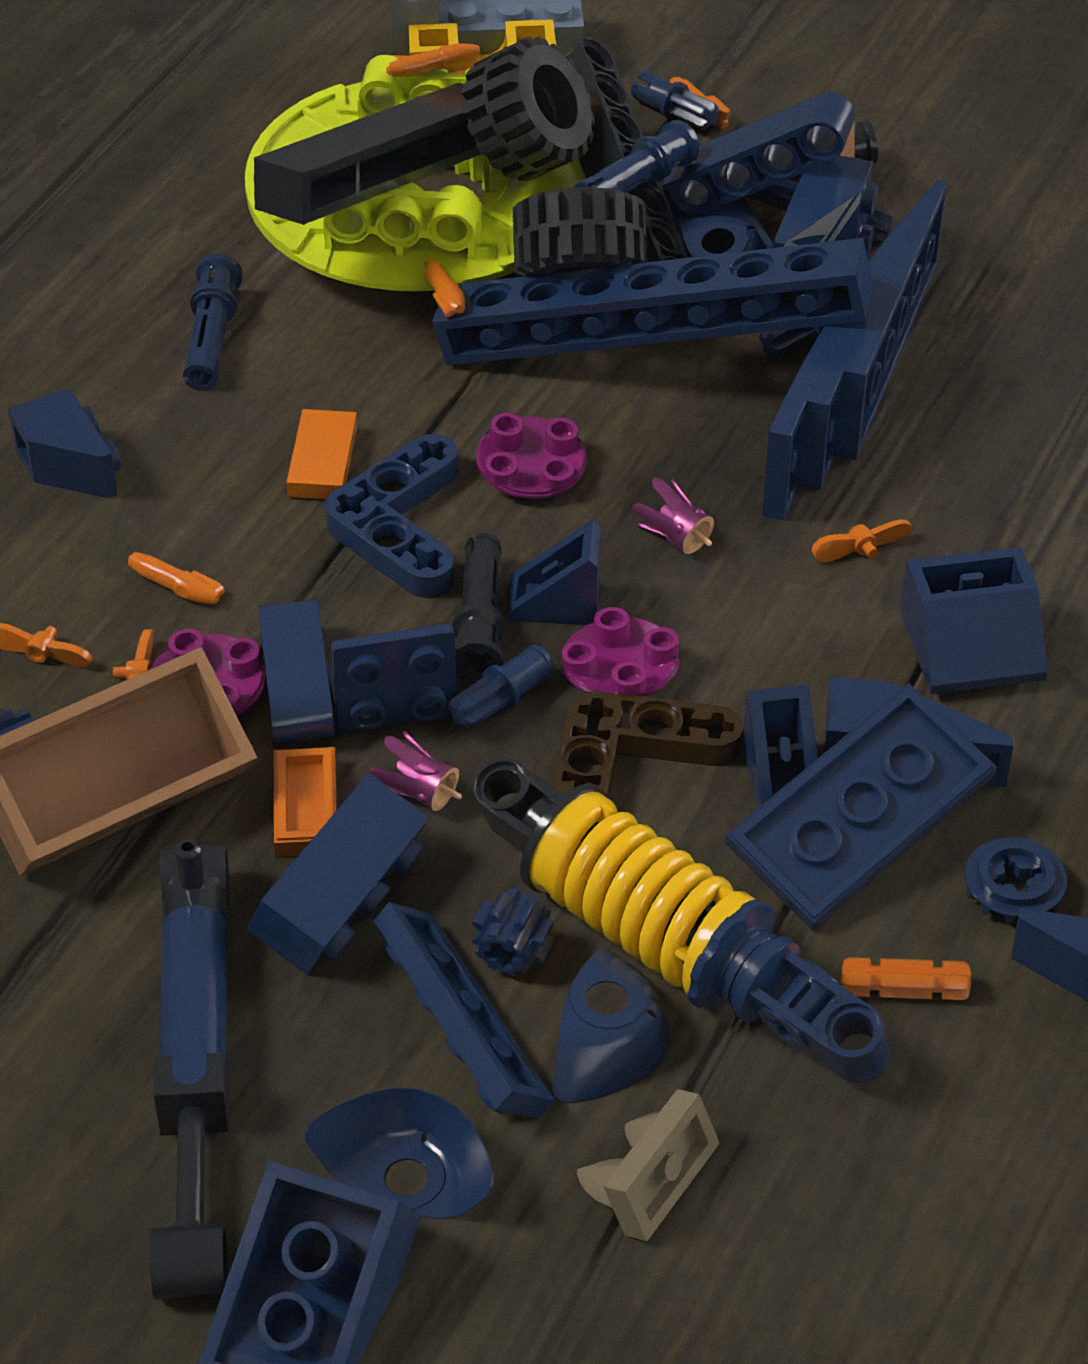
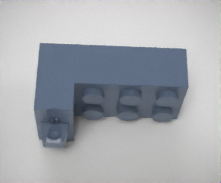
(484, 20)

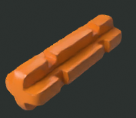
(906, 978)

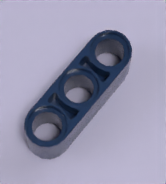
(296, 672)

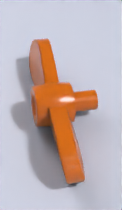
(861, 540)
(42, 645)
(142, 658)

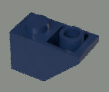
(64, 445)

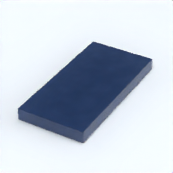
(860, 806)

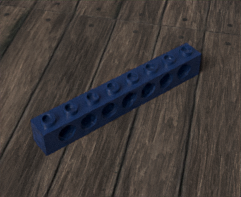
(659, 302)

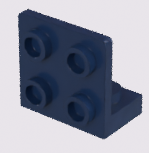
(393, 678)

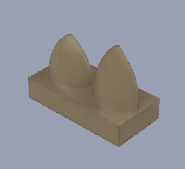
(659, 1167)

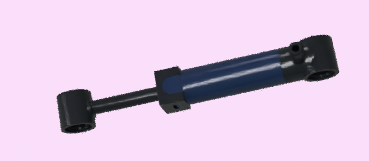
(191, 1062)

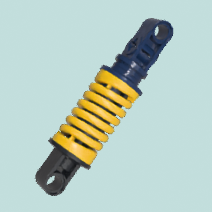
(676, 916)

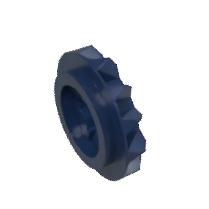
(1025, 863)

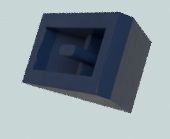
(560, 582)
(777, 737)

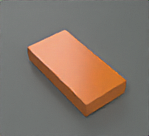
(321, 453)
(302, 796)

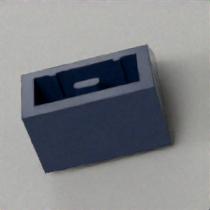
(974, 620)

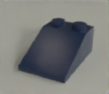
(310, 1272)

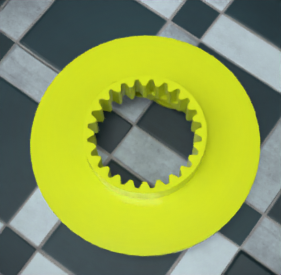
(395, 233)

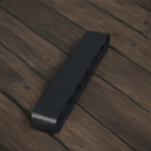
(614, 137)

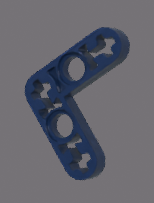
(364, 513)

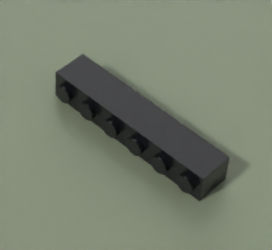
(364, 157)

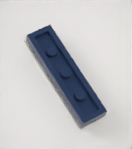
(464, 1012)

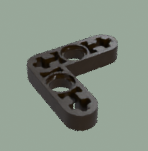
(620, 735)

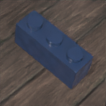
(340, 876)

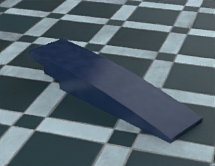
(852, 363)

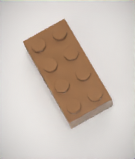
(116, 759)

